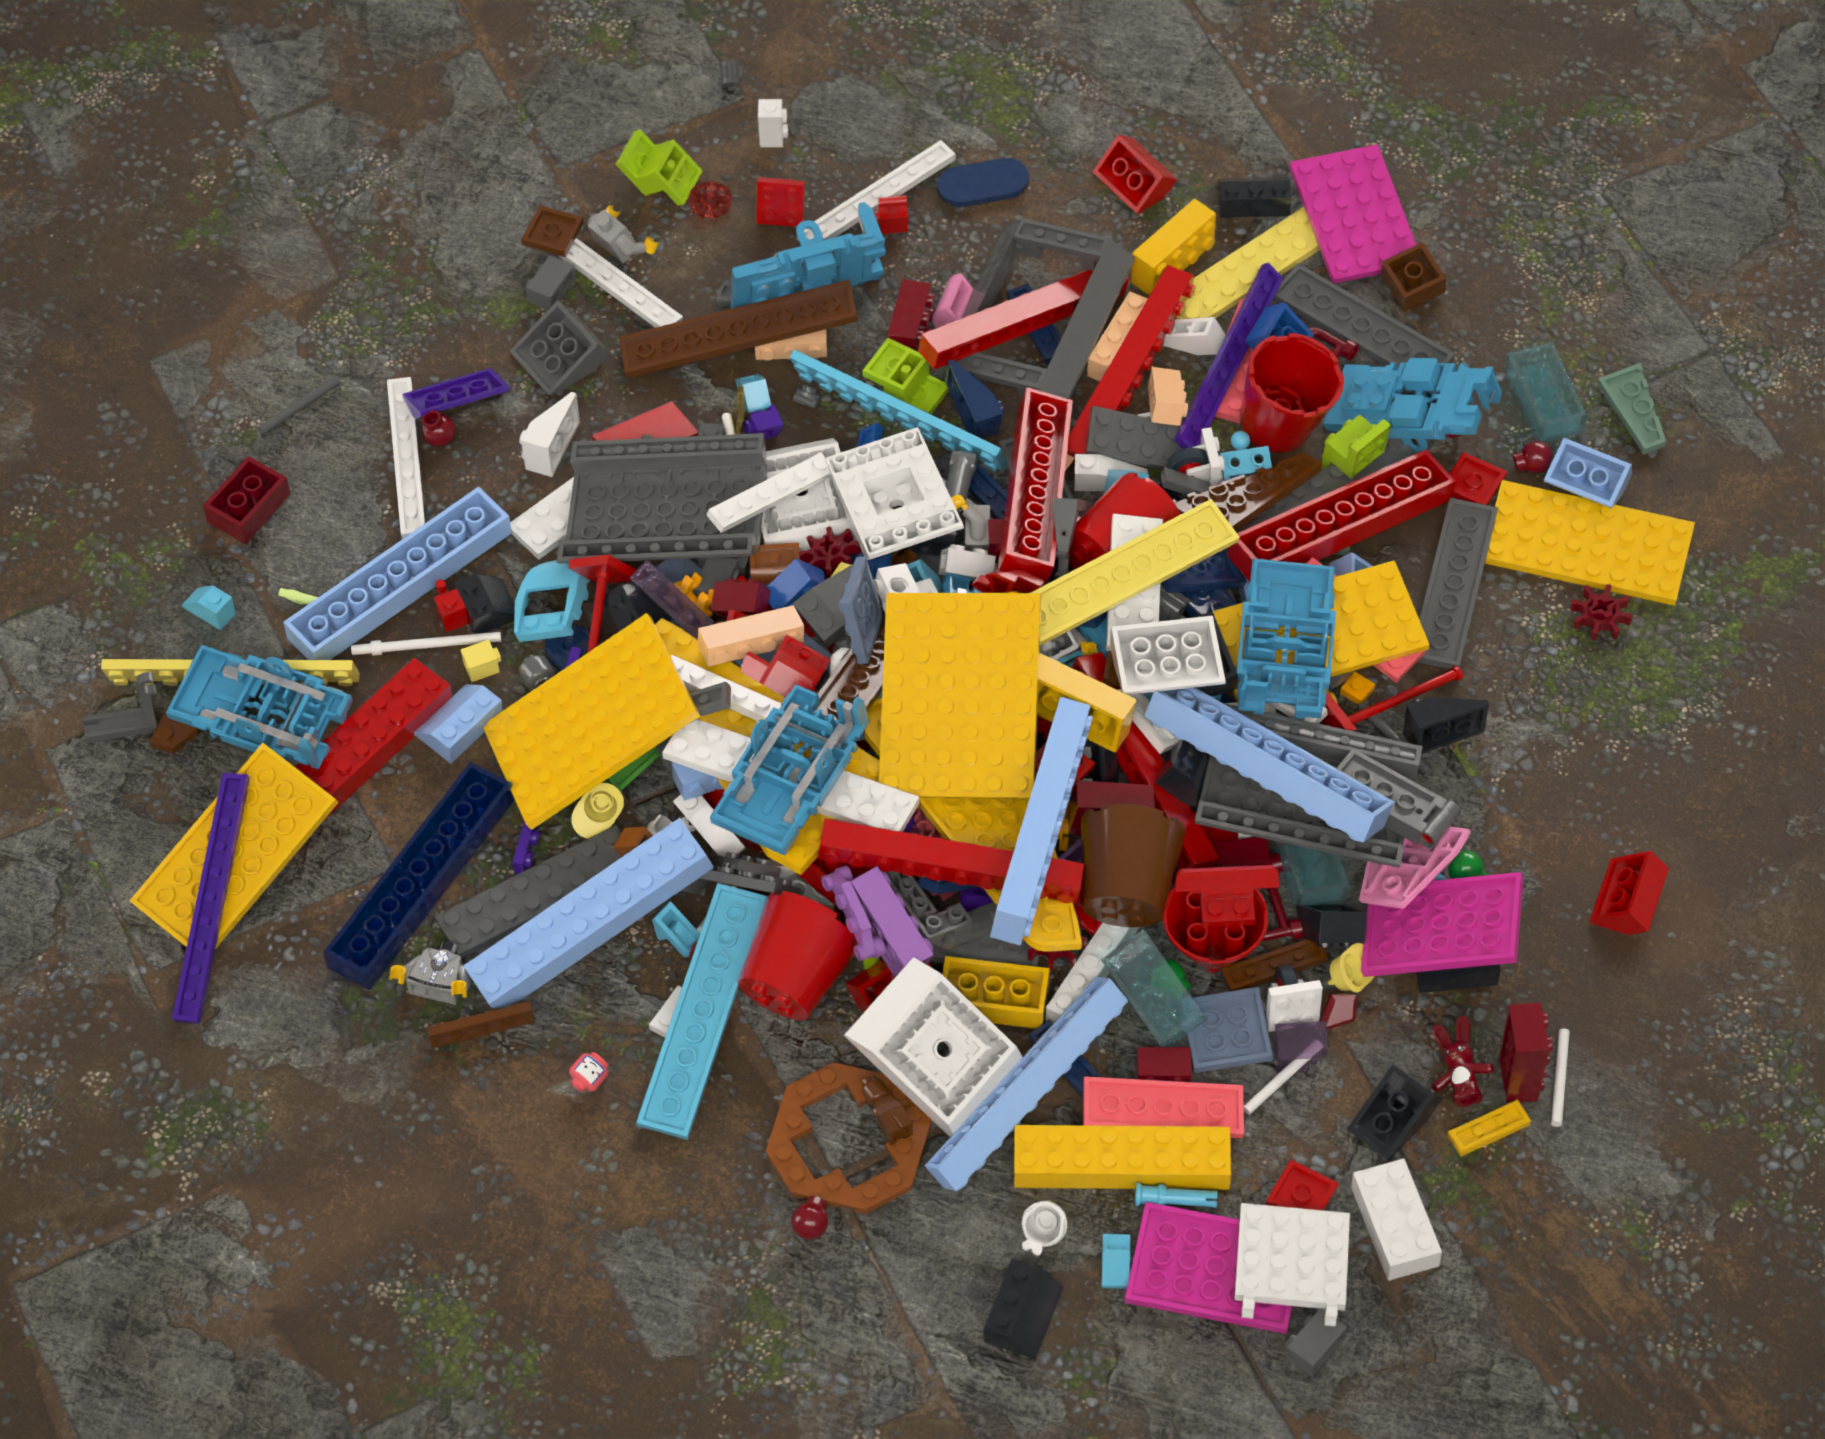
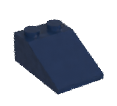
(974, 402)

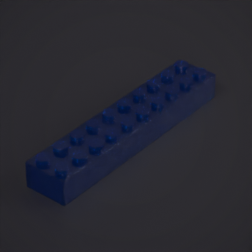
(419, 876)

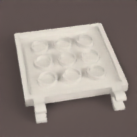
(1292, 1258)

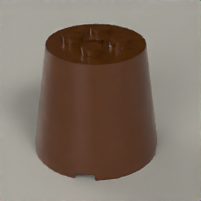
(1128, 863)

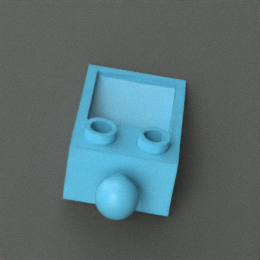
(1240, 440)

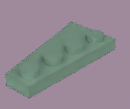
(1631, 401)

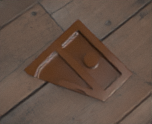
(171, 734)

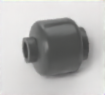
(535, 671)

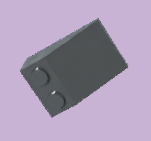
(820, 608)

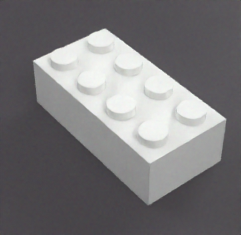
(1396, 1219)

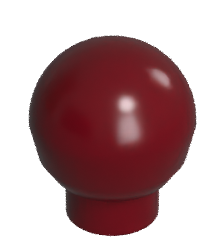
(438, 428)
(1534, 457)
(810, 1219)

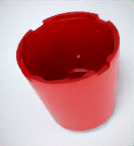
(1288, 391)
(1125, 497)
(795, 955)

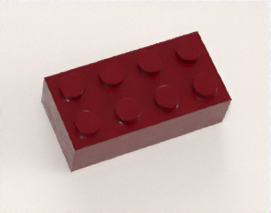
(1524, 1052)

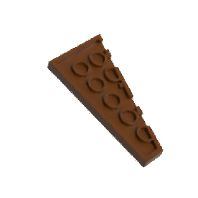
(1247, 497)

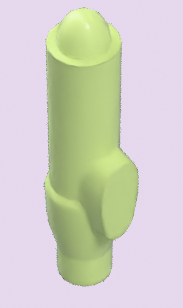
(296, 596)

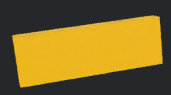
(1489, 1128)

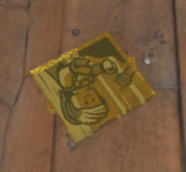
(738, 410)

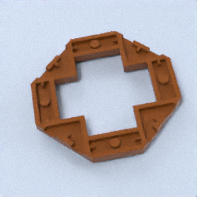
(833, 1187)

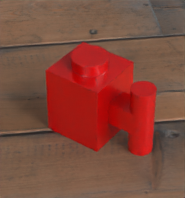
(892, 214)
(450, 607)

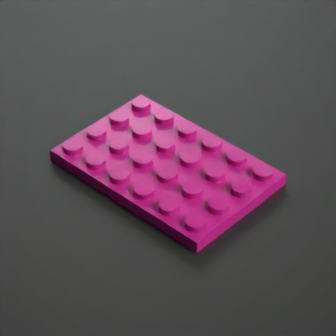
(1352, 211)
(1446, 927)
(1190, 1266)

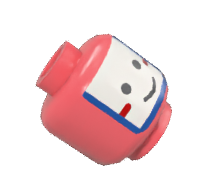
(588, 1072)

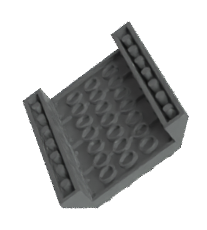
(655, 497)
(1247, 808)

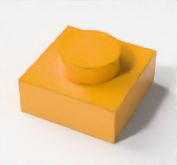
(1357, 688)

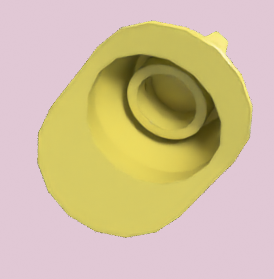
(597, 810)
(1346, 970)

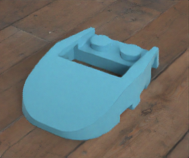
(555, 624)

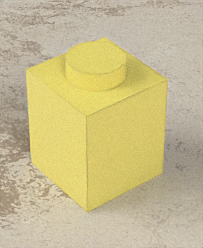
(481, 660)

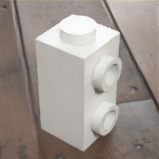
(771, 121)
(966, 563)

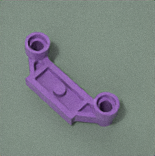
(856, 919)

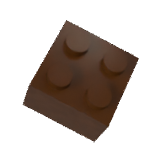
(1413, 277)

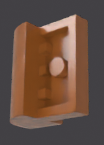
(772, 560)

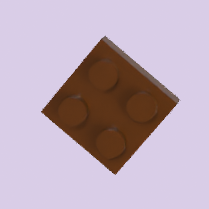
(552, 231)

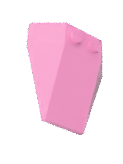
(1418, 868)

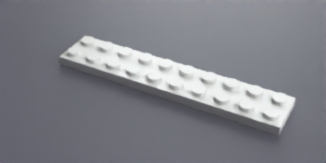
(851, 799)

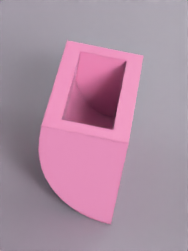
(952, 301)

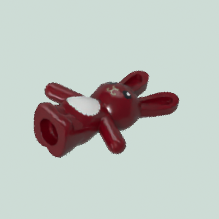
(1459, 1060)

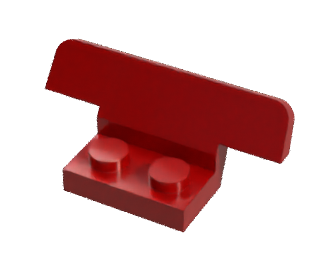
(791, 665)
(1227, 891)

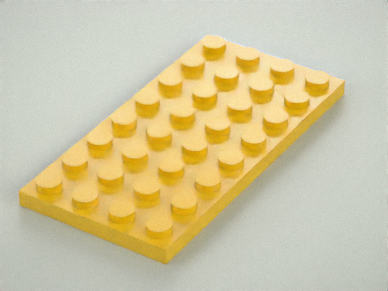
(1589, 542)
(1371, 622)
(276, 822)

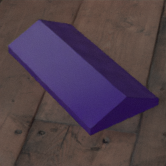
(454, 392)

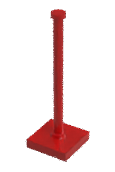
(603, 571)
(1338, 719)

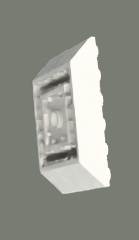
(890, 475)
(807, 514)
(902, 1039)

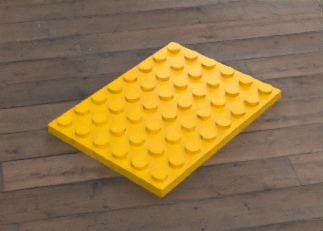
(960, 694)
(590, 721)

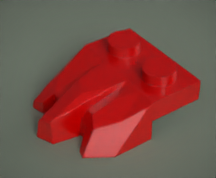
(1008, 582)

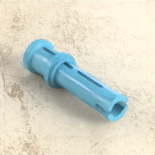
(1163, 1195)

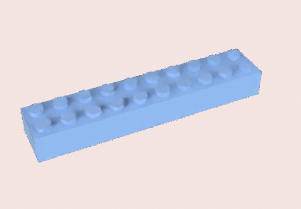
(398, 577)
(1271, 761)
(1042, 822)
(589, 916)

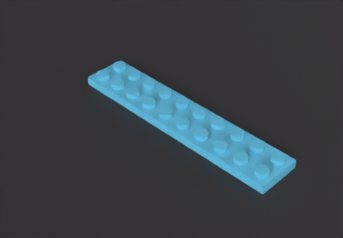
(895, 409)
(701, 1012)

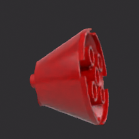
(1211, 946)

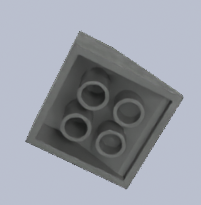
(559, 349)

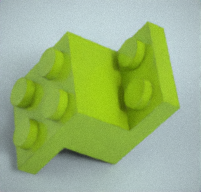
(659, 167)
(905, 376)
(1355, 445)

